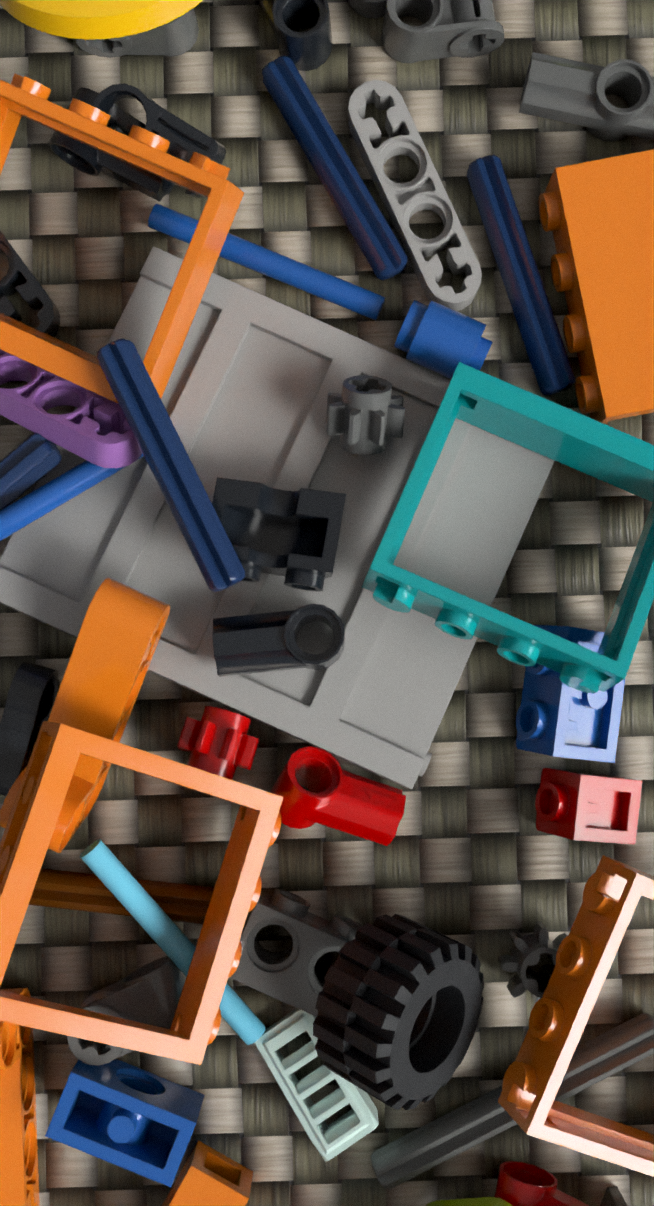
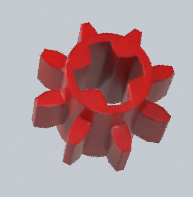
(218, 742)

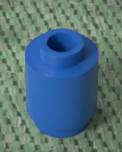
(442, 338)

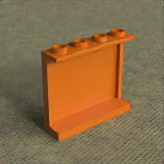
(606, 267)

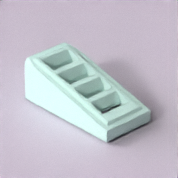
(344, 1131)

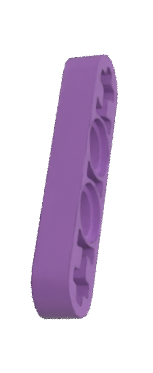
(92, 431)

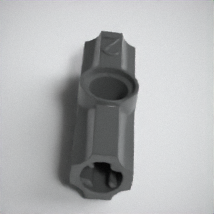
(578, 93)

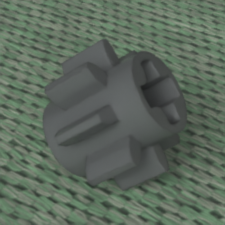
(365, 415)
(527, 952)

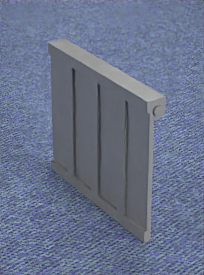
(255, 410)

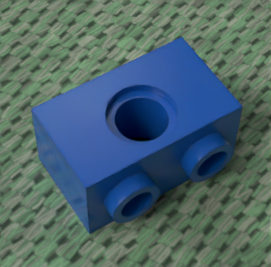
(127, 1118)

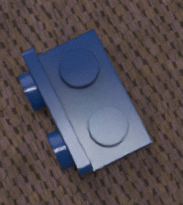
(566, 720)

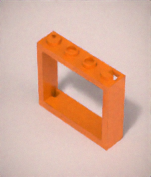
(149, 153)
(219, 942)
(560, 1020)

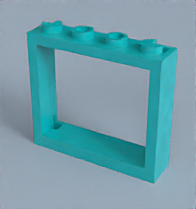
(568, 440)

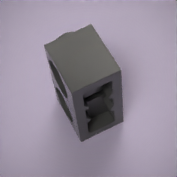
(292, 972)

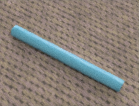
(165, 933)

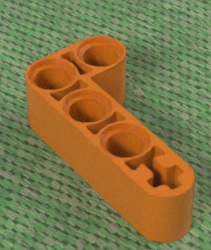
(101, 690)
(18, 1115)

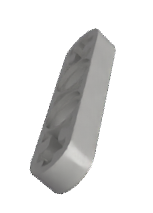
(421, 193)

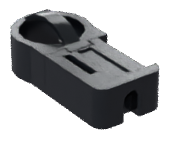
(182, 136)
(25, 709)

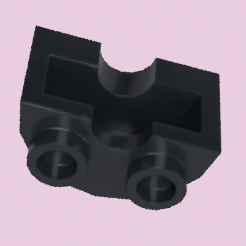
(281, 530)

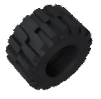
(399, 1010)

